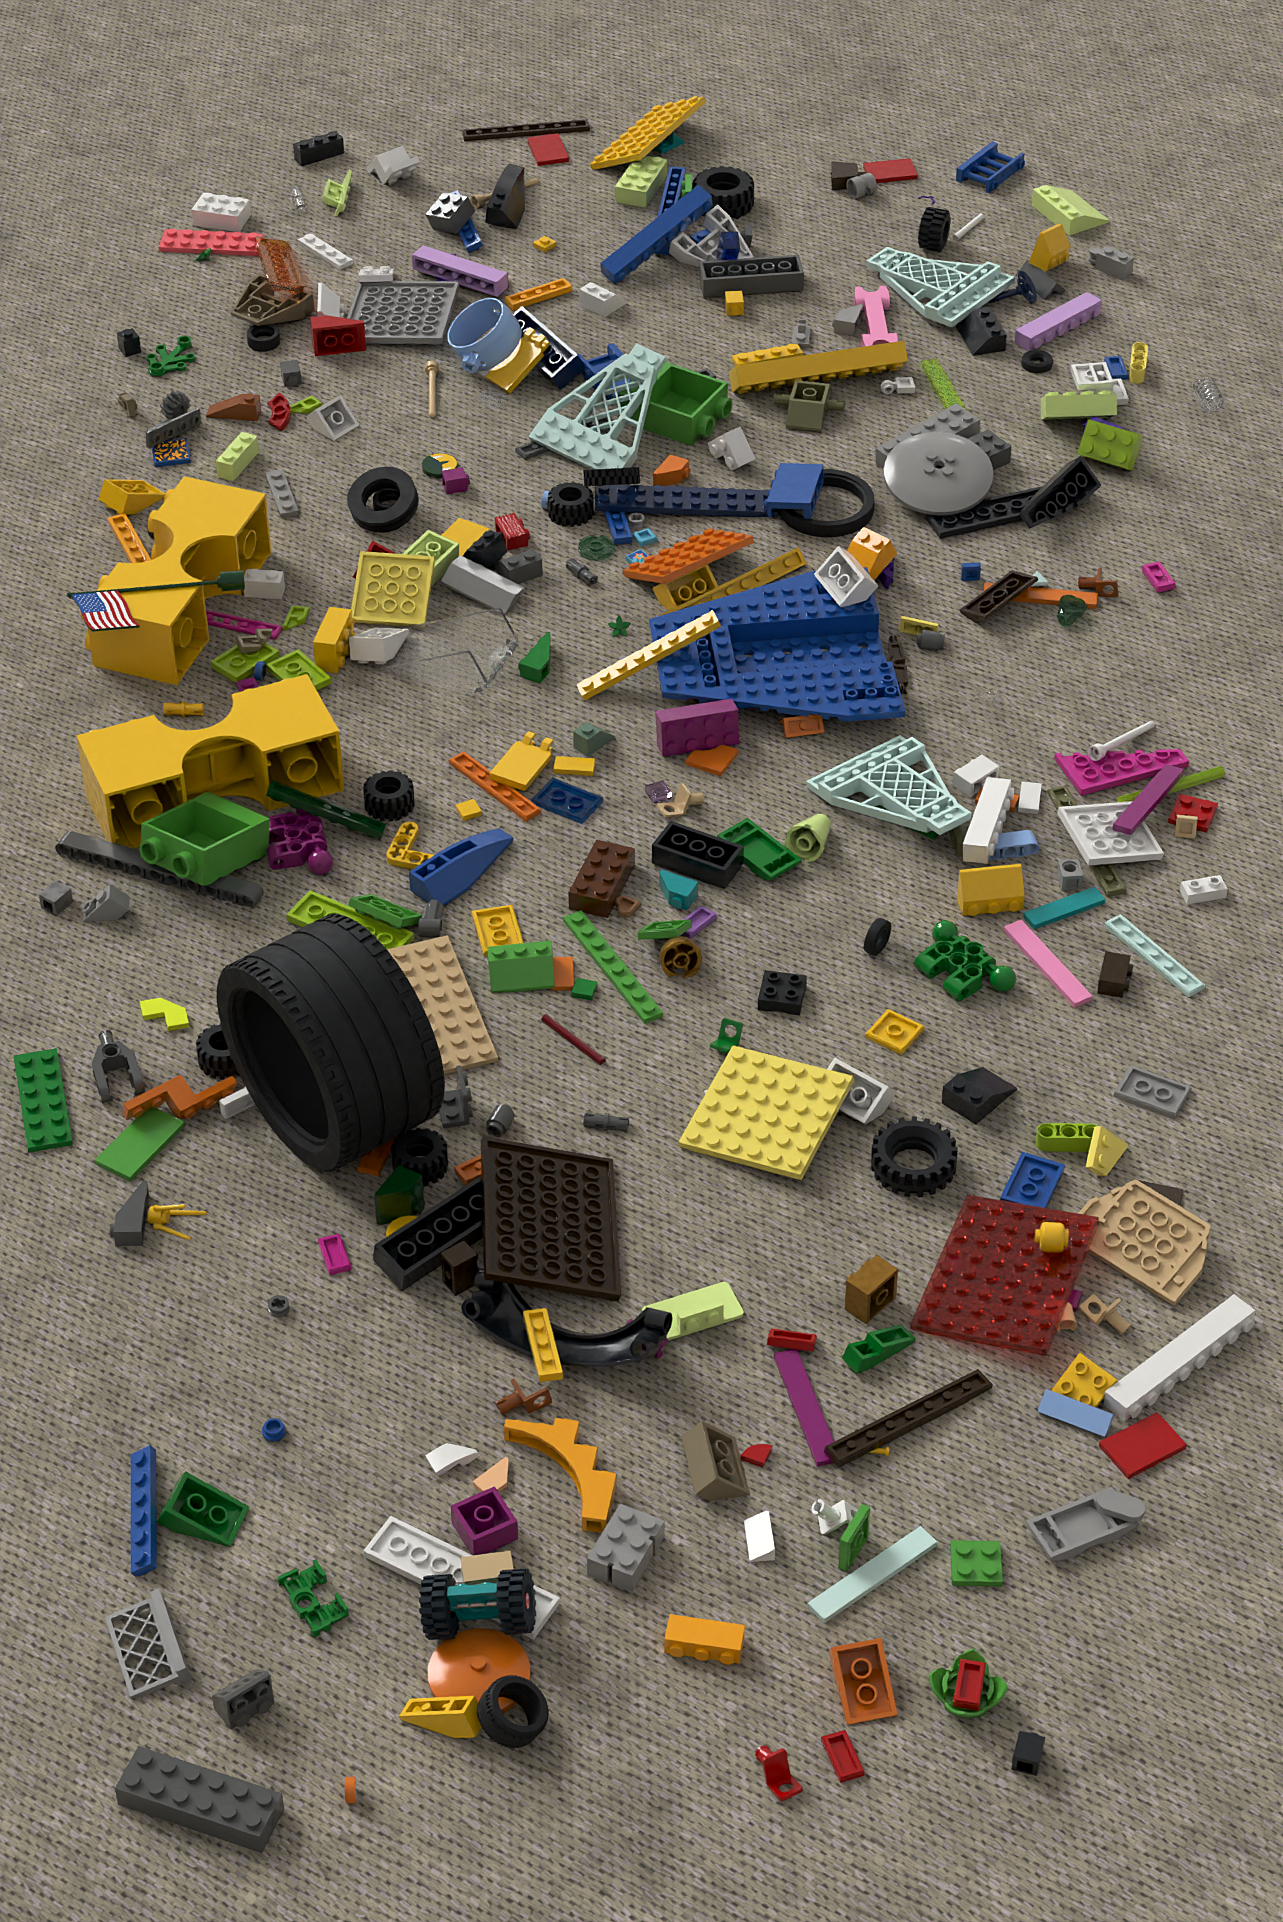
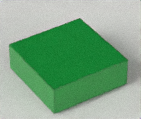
(584, 989)

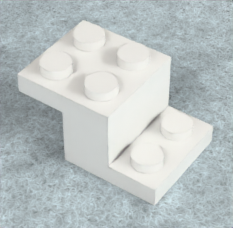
(393, 165)
(1097, 378)

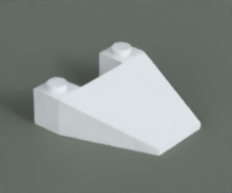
(715, 221)

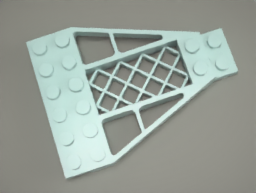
(951, 290)
(584, 443)
(880, 771)

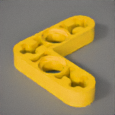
(405, 852)

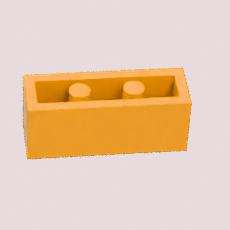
(704, 1639)

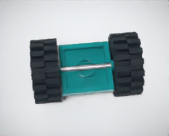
(447, 1604)

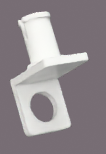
(833, 1517)

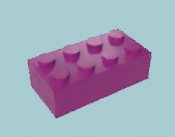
(697, 727)

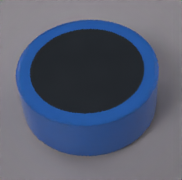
(260, 670)

